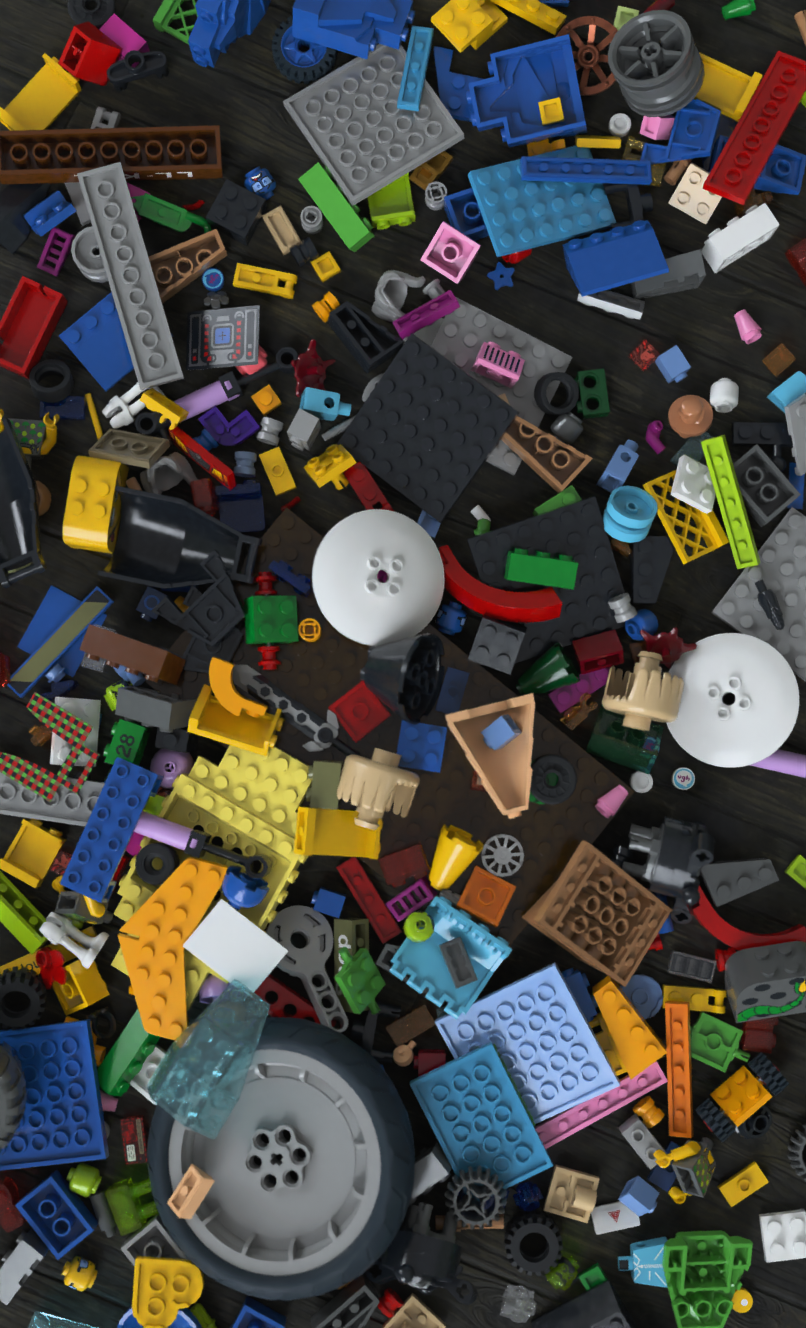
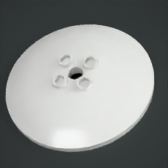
(348, 582)
(763, 706)

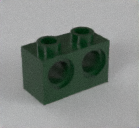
(597, 394)

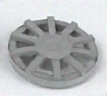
(502, 855)

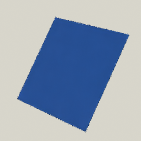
(50, 614)

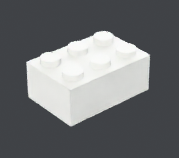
(739, 237)

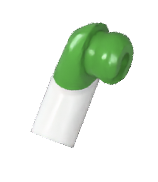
(483, 520)

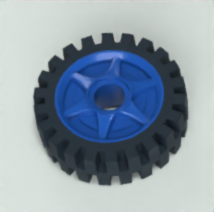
(297, 64)

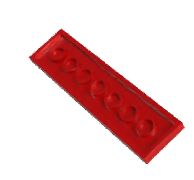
(759, 129)

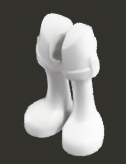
(121, 403)
(59, 927)

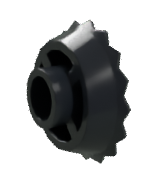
(756, 1124)

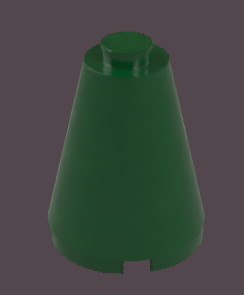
(548, 673)

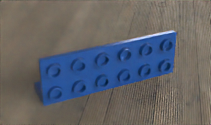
(110, 830)

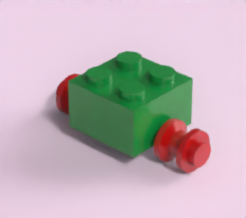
(270, 620)

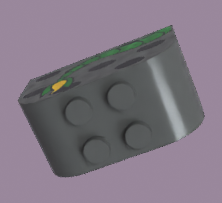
(767, 981)

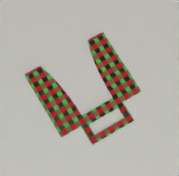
(69, 729)

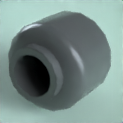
(567, 428)

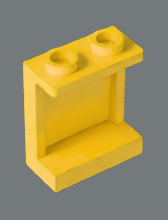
(32, 852)

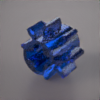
(527, 1196)

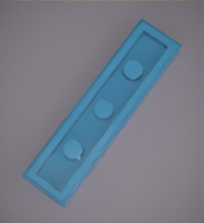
(415, 68)

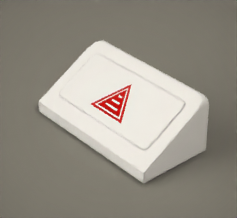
(613, 1217)

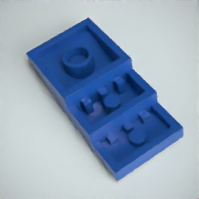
(782, 172)

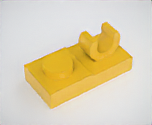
(157, 402)

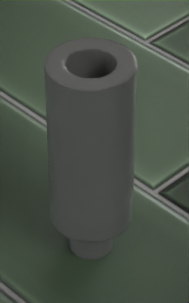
(103, 1212)

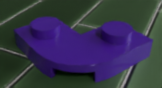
(227, 432)

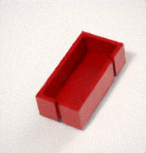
(28, 325)

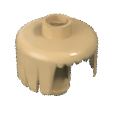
(643, 694)
(376, 785)

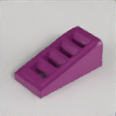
(52, 239)
(427, 888)

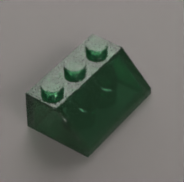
(623, 744)

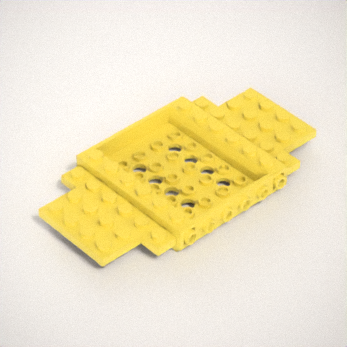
(249, 805)

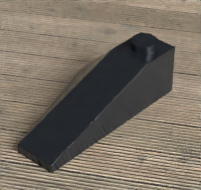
(14, 203)

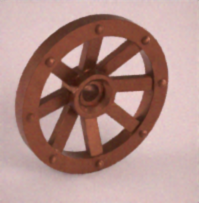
(584, 49)

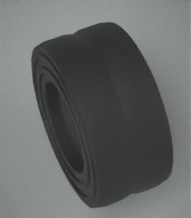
(144, 863)

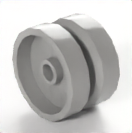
(87, 255)

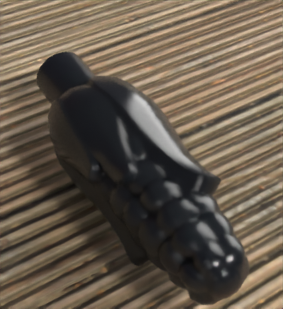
(769, 603)

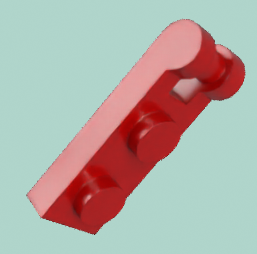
(366, 487)

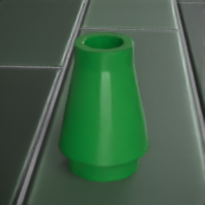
(738, 8)

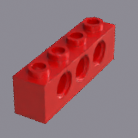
(286, 996)

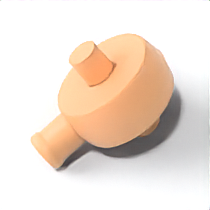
(404, 1054)

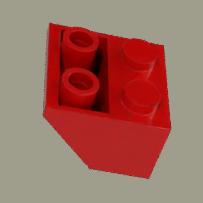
(89, 54)

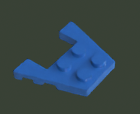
(452, 86)
(690, 137)

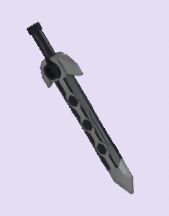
(294, 712)

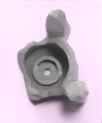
(392, 293)
(167, 473)

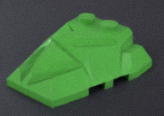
(703, 1275)

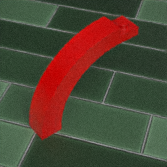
(497, 603)
(737, 938)

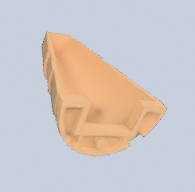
(504, 771)

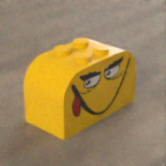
(94, 504)

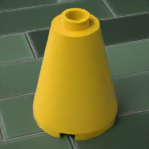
(452, 856)

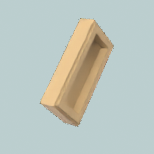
(281, 229)

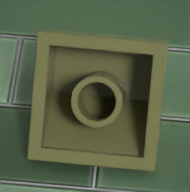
(325, 782)

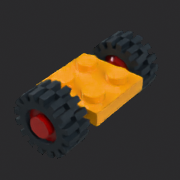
(741, 1096)

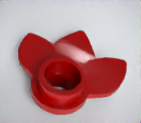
(51, 966)

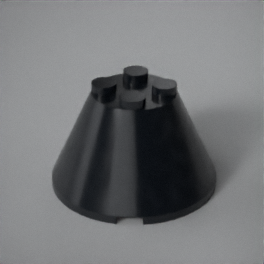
(406, 675)

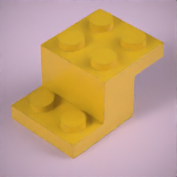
(469, 22)

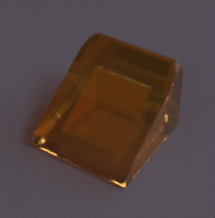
(779, 359)

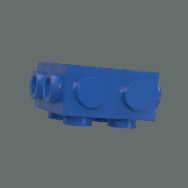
(577, 983)

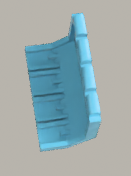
(428, 969)

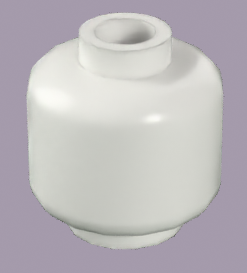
(724, 395)

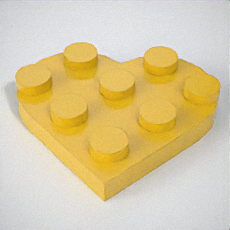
(164, 1288)

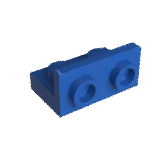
(49, 213)

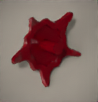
(310, 369)
(667, 645)

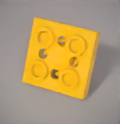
(330, 466)

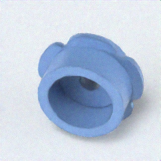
(55, 673)

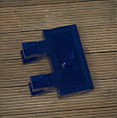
(283, 572)

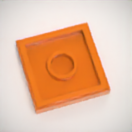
(486, 896)

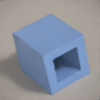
(673, 365)
(500, 732)
(639, 1196)

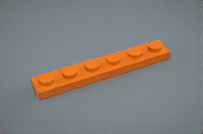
(679, 1069)

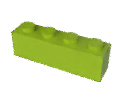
(20, 916)

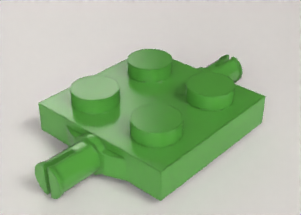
(359, 980)
(715, 1042)

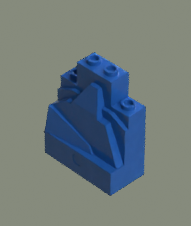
(220, 24)
(353, 24)
(521, 81)

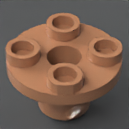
(690, 416)

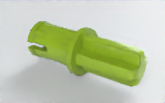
(203, 1317)

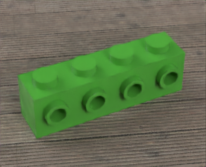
(336, 207)

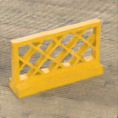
(707, 524)

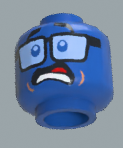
(260, 182)
(450, 618)

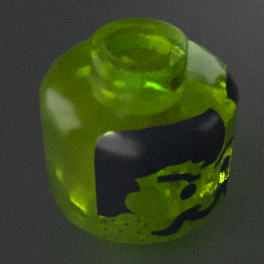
(564, 1273)

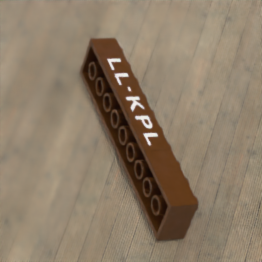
(143, 153)

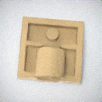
(691, 196)
(571, 1193)
(414, 1315)

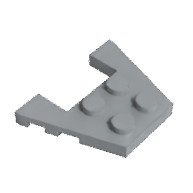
(796, 424)

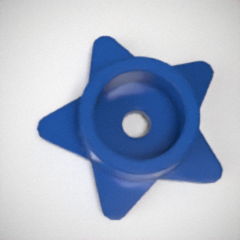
(501, 282)

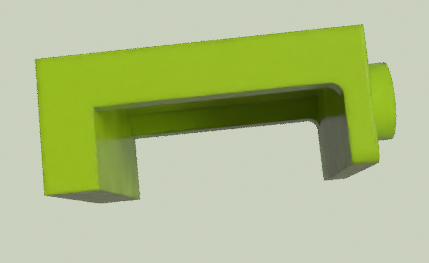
(392, 204)

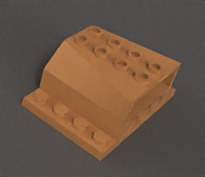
(600, 914)

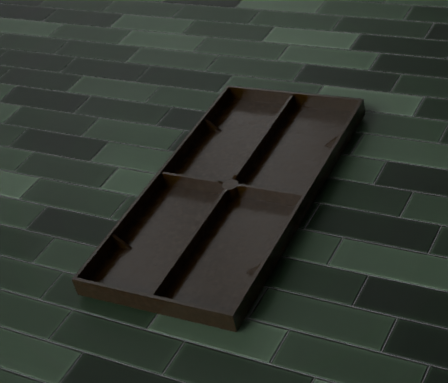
(332, 666)

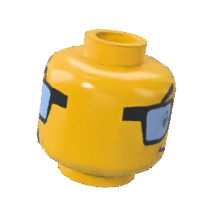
(79, 1273)

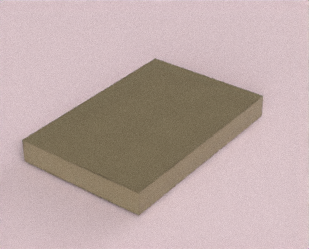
(129, 448)

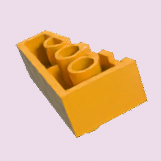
(630, 1031)

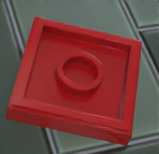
(359, 711)

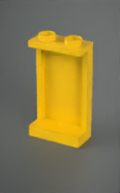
(726, 88)
(242, 731)

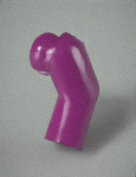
(653, 434)

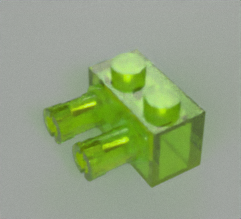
(127, 1207)

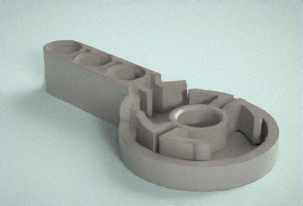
(310, 959)

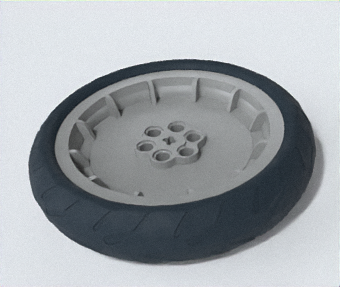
(350, 1188)

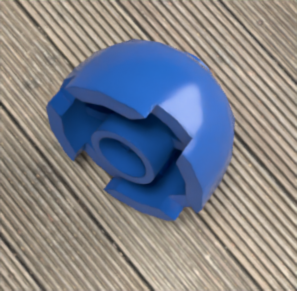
(242, 889)

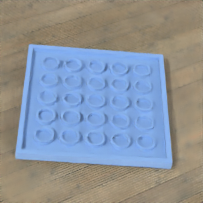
(540, 1041)

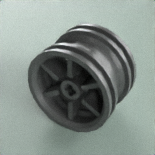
(656, 63)

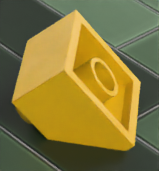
(81, 987)

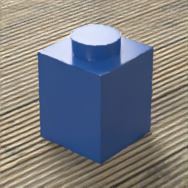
(328, 902)

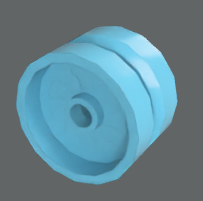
(629, 514)

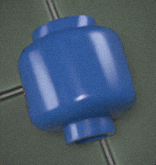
(643, 620)

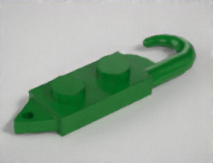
(167, 213)

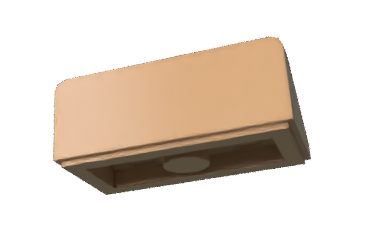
(190, 1192)

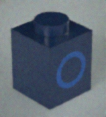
(149, 600)

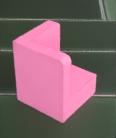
(657, 127)

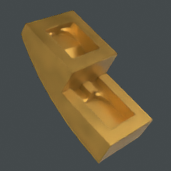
(431, 170)

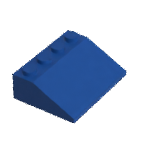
(614, 258)
(100, 343)

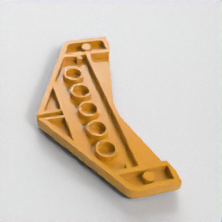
(157, 956)

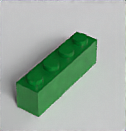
(126, 1057)

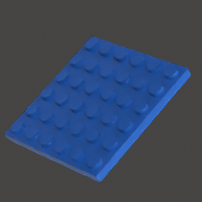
(63, 1097)

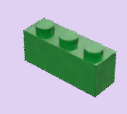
(541, 569)

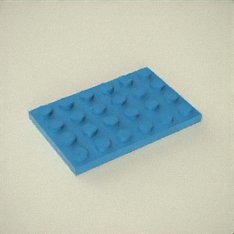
(538, 212)
(481, 1118)

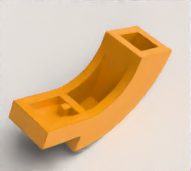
(224, 690)

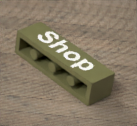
(353, 934)

